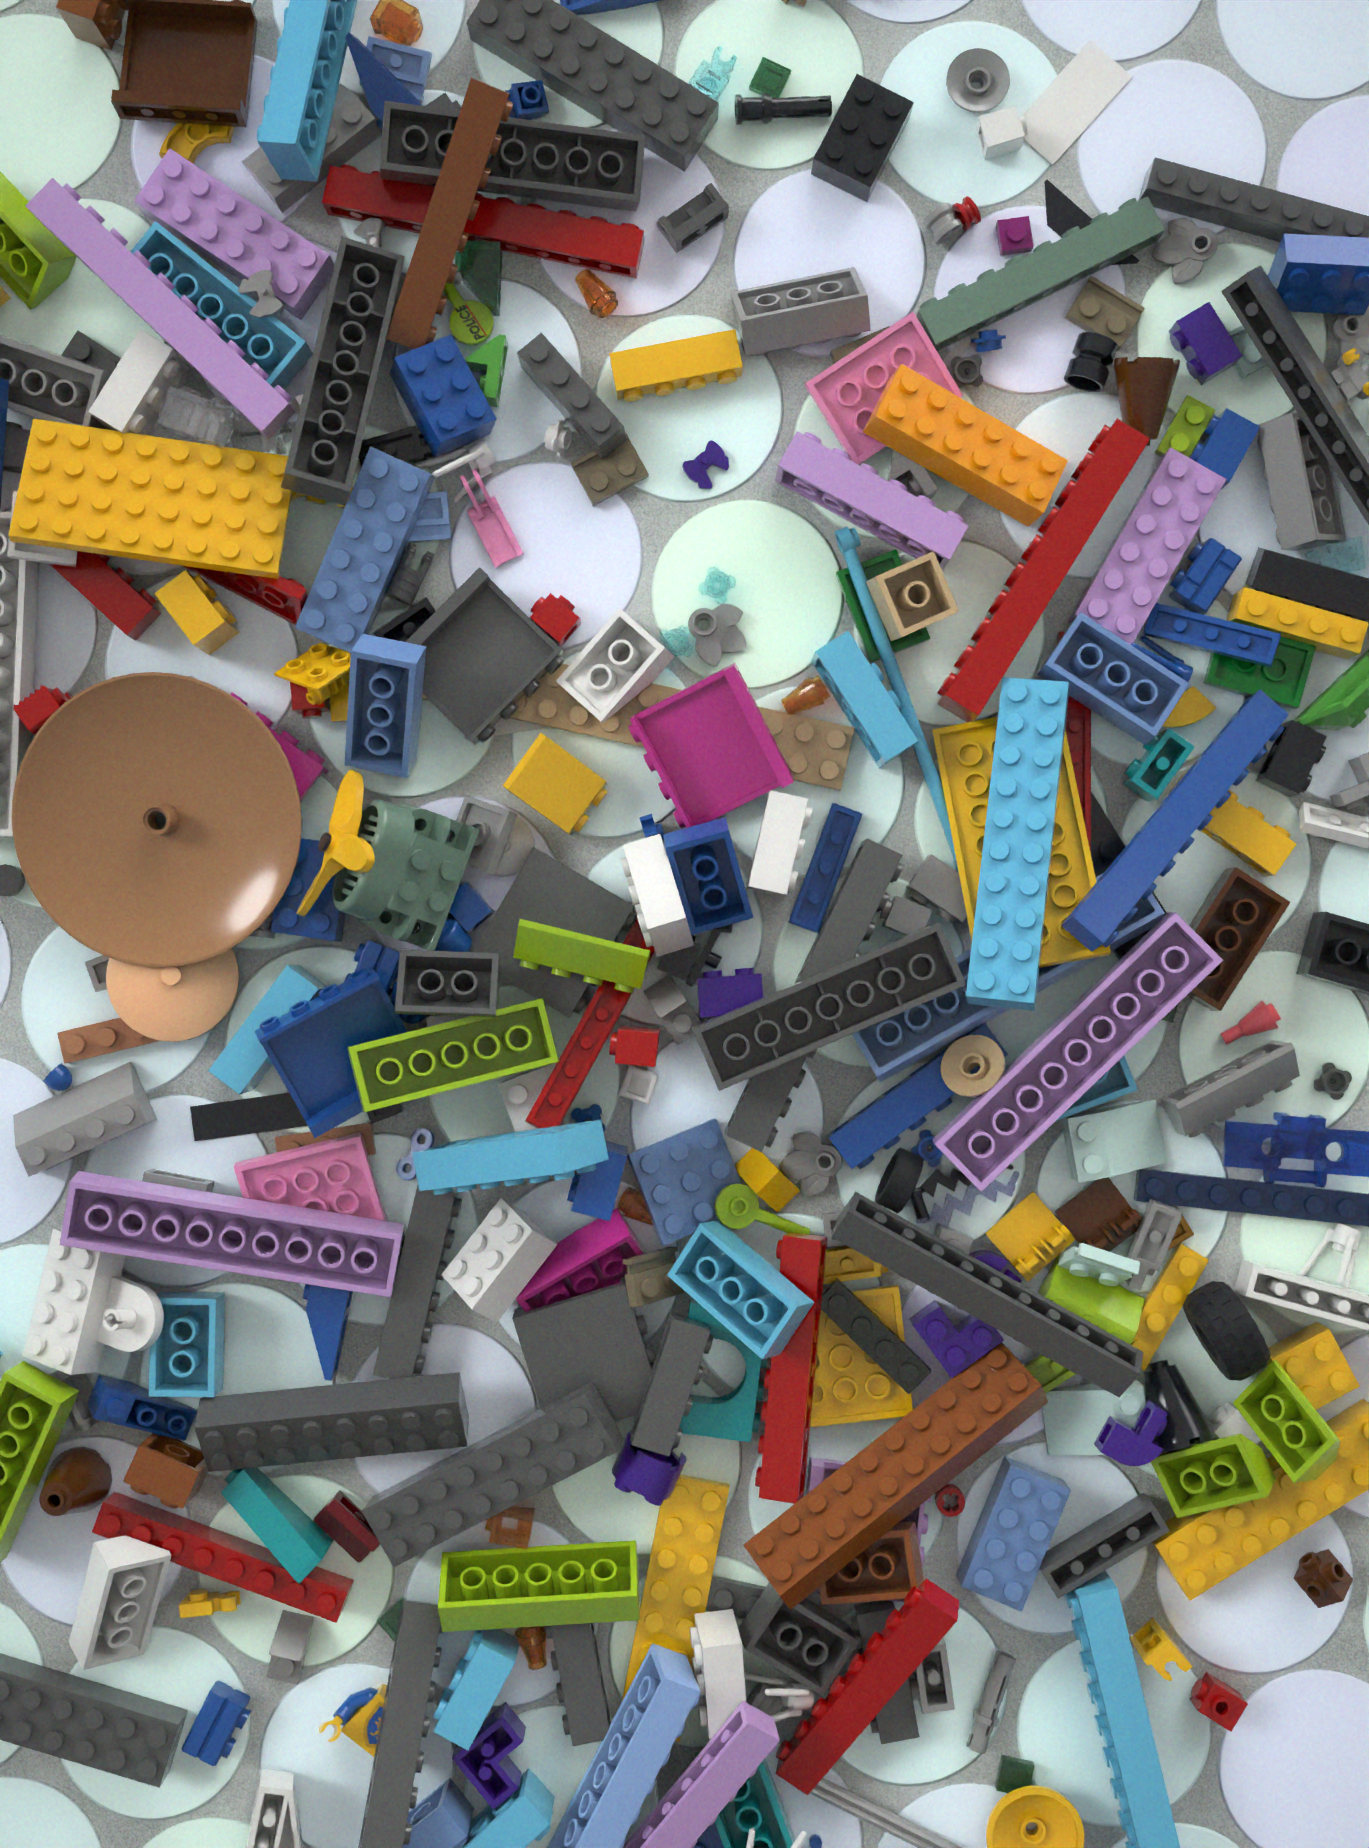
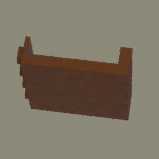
(187, 62)

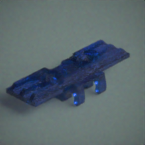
(1295, 1139)

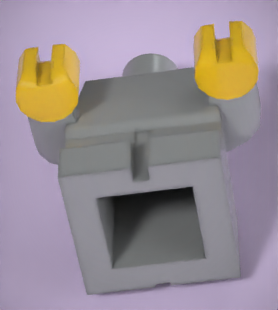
(1351, 377)

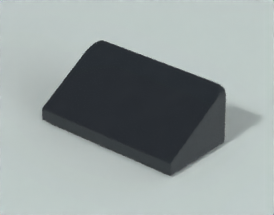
(407, 622)

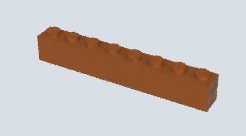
(447, 214)

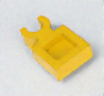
(202, 1603)

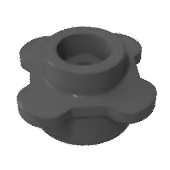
(973, 364)
(1342, 1081)

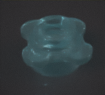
(716, 576)
(680, 634)

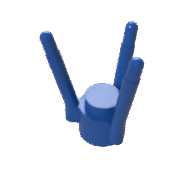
(1172, 663)

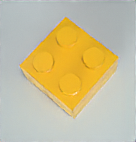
(197, 613)
(1315, 1364)

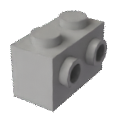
(933, 1682)

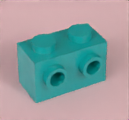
(1157, 765)

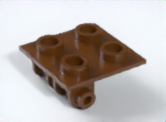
(1099, 1216)

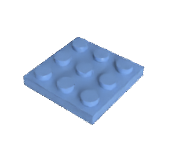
(682, 1179)

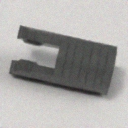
(406, 580)

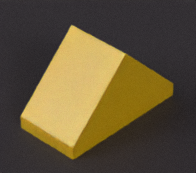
(766, 1179)

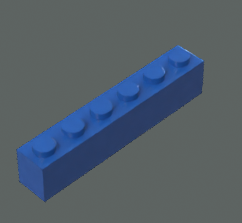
(897, 1110)

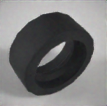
(899, 1180)

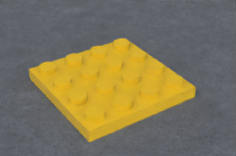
(847, 1380)

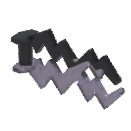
(943, 1215)

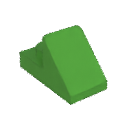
(491, 361)

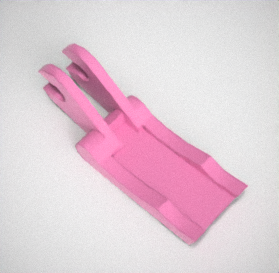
(492, 526)

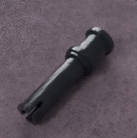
(768, 108)

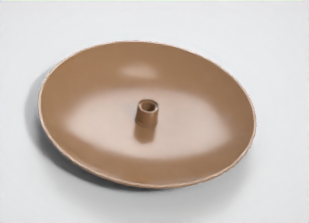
(92, 833)

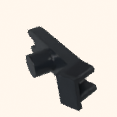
(707, 956)

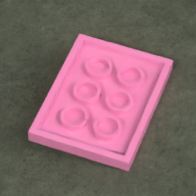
(854, 384)
(316, 1176)

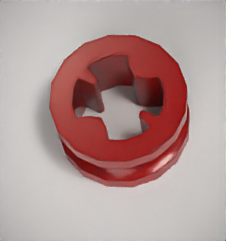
(967, 212)
(950, 1511)

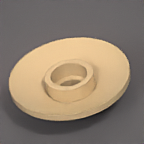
(963, 1057)

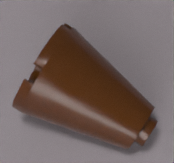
(1145, 391)
(75, 1482)

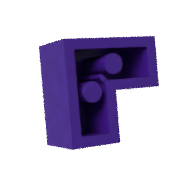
(954, 1345)
(487, 1759)

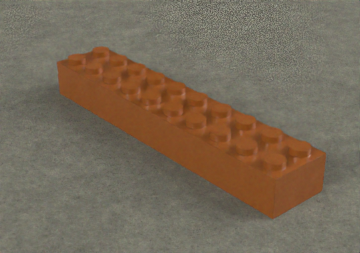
(895, 1474)

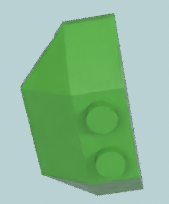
(1342, 701)

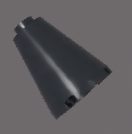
(1185, 1418)

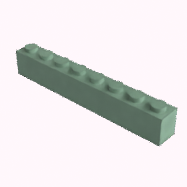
(1040, 273)

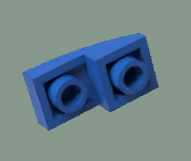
(528, 100)

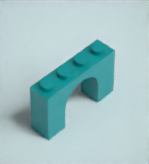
(734, 1413)

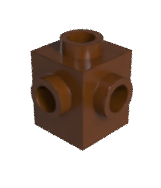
(1323, 1578)

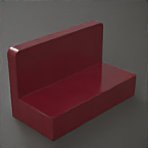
(347, 1526)

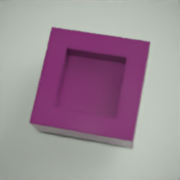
(1014, 235)

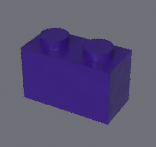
(1204, 343)
(726, 993)

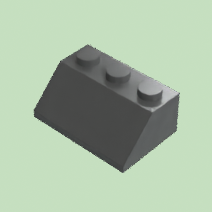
(448, 983)

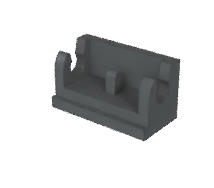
(694, 218)

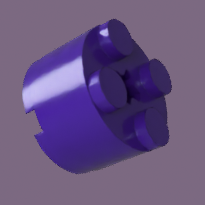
(647, 1472)

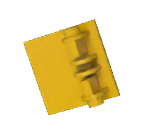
(320, 670)
(1030, 1236)

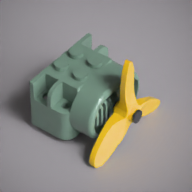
(391, 864)

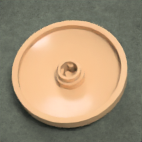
(175, 1000)

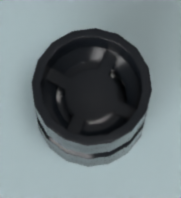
(1093, 356)

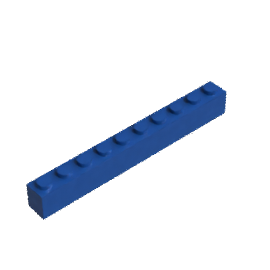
(1174, 821)

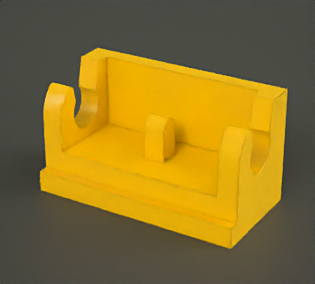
(1158, 1648)

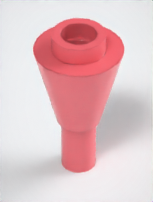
(1258, 1020)

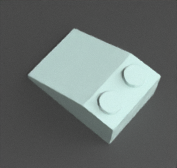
(1113, 1140)
(1079, 1413)

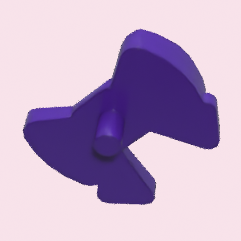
(696, 469)

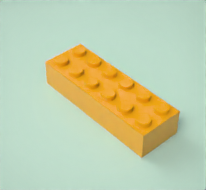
(965, 446)

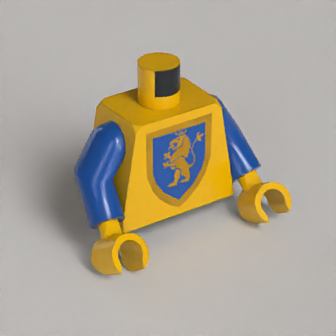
(360, 1718)

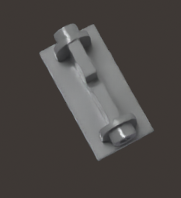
(80, 1414)

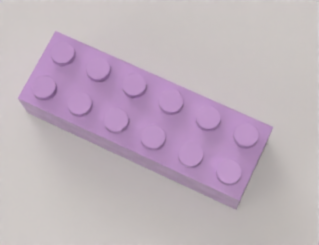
(234, 231)
(869, 500)
(1149, 545)

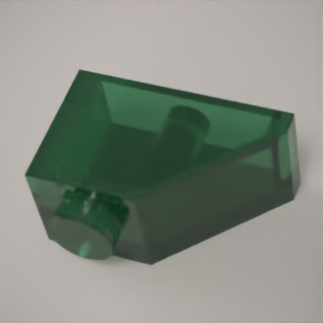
(482, 272)

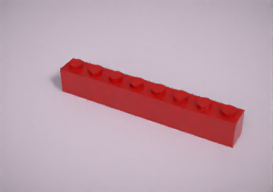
(792, 1377)
(223, 1556)
(867, 1685)

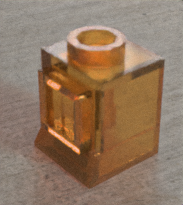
(397, 21)
(507, 1536)

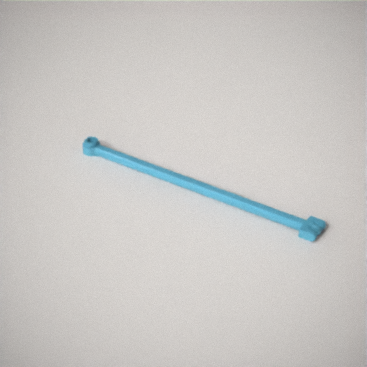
(848, 541)

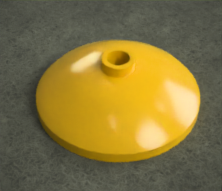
(1055, 1819)

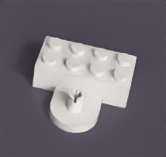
(88, 1305)

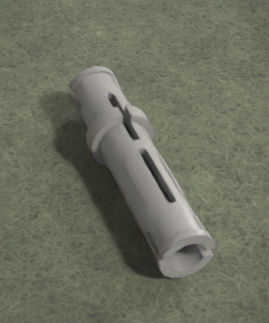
(986, 1714)

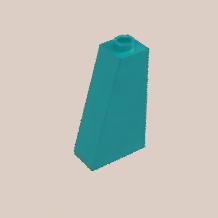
(277, 1521)

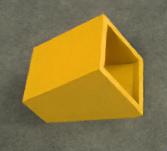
(556, 785)

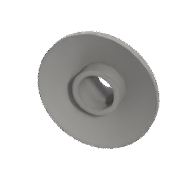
(982, 67)

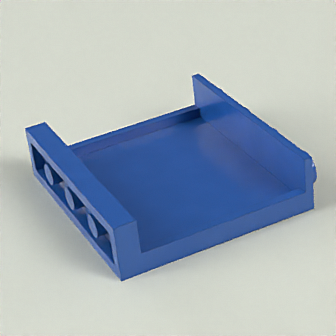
(313, 1041)

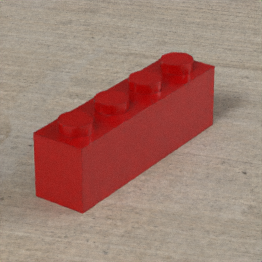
(111, 592)
(635, 1045)

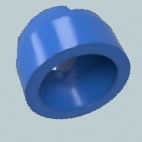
(59, 1078)

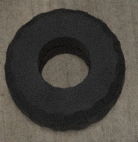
(1226, 1330)

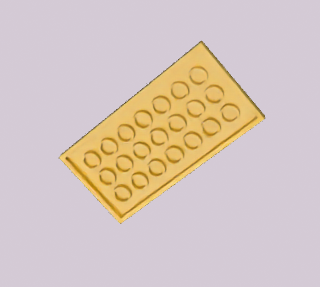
(152, 499)
(965, 770)

